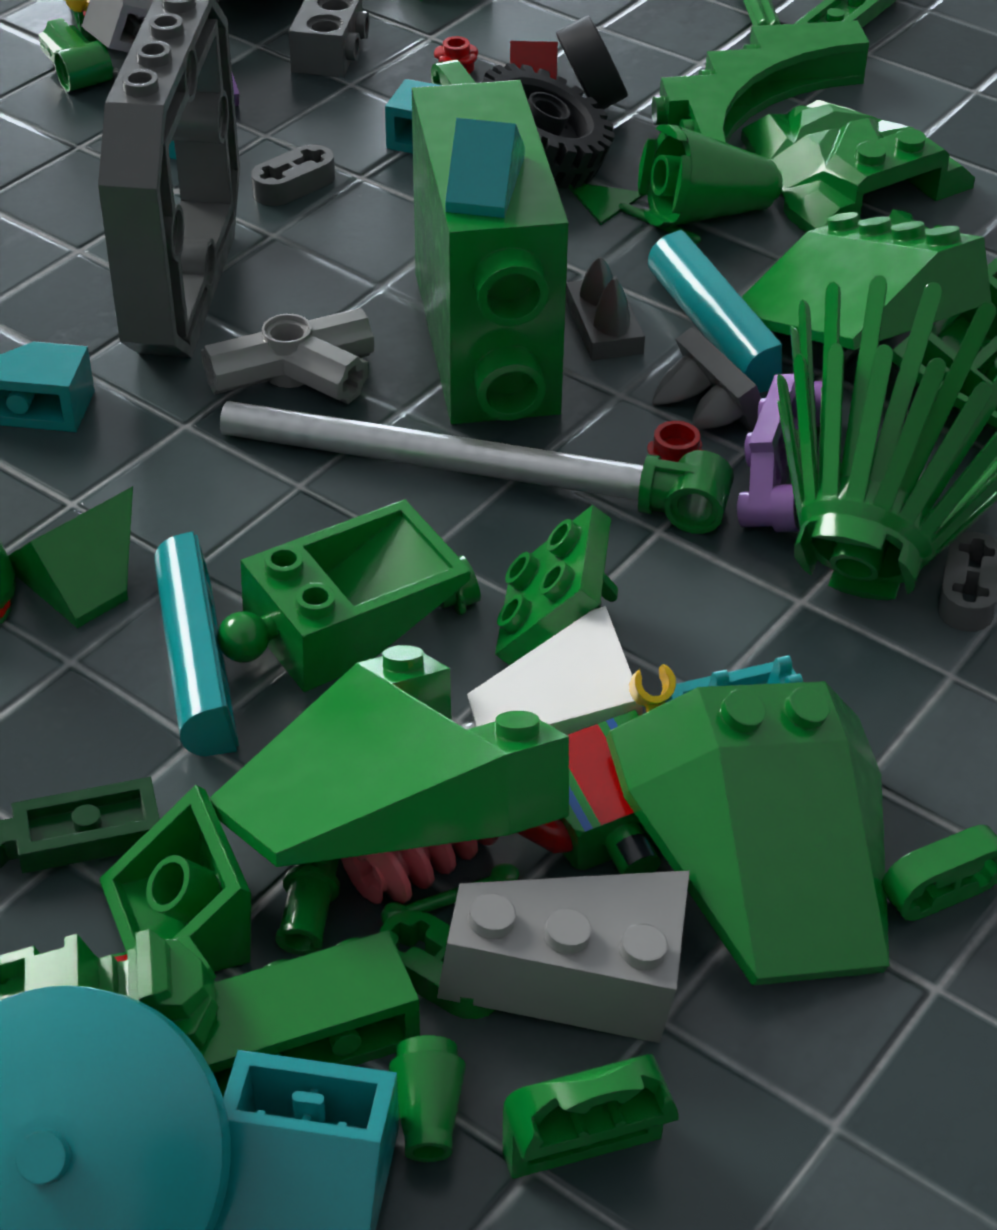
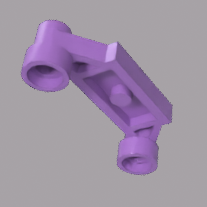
(769, 498)

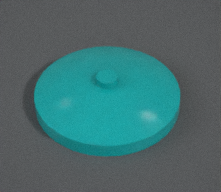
(106, 1117)

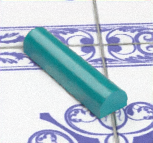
(716, 308)
(192, 646)

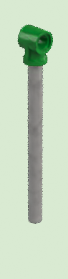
(687, 491)

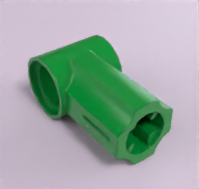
(74, 57)

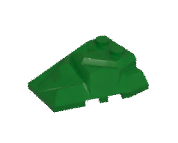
(839, 154)

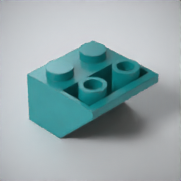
(307, 1144)

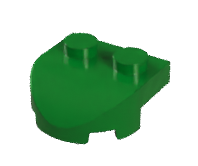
(585, 1115)

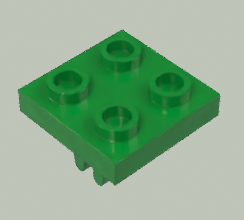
(555, 584)

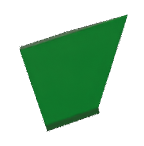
(82, 562)

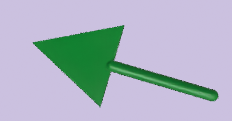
(608, 201)

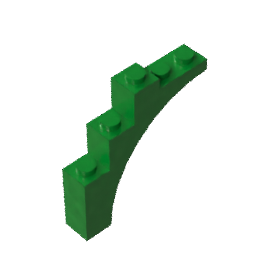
(770, 69)

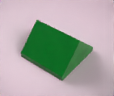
(183, 884)

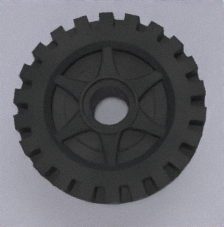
(569, 125)

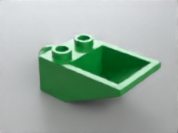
(341, 593)

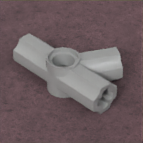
(294, 353)

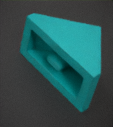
(483, 167)

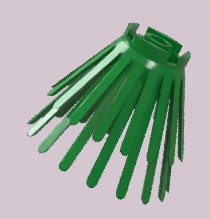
(871, 511)

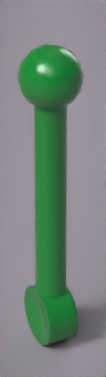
(500, 872)

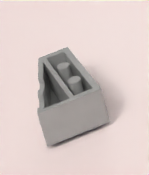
(571, 949)

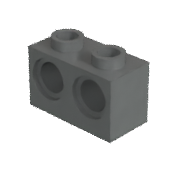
(327, 36)

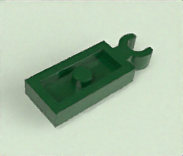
(78, 825)

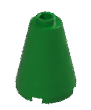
(702, 178)

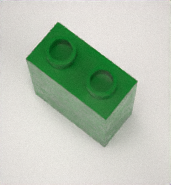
(485, 281)

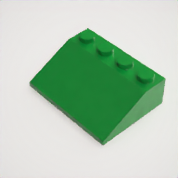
(854, 253)

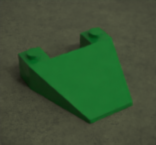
(391, 771)

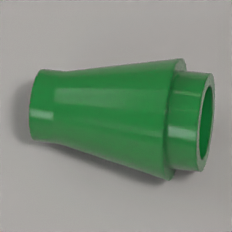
(428, 1094)

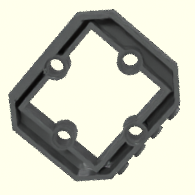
(161, 252)

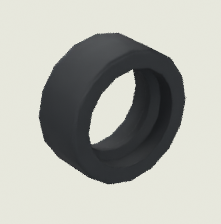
(592, 62)

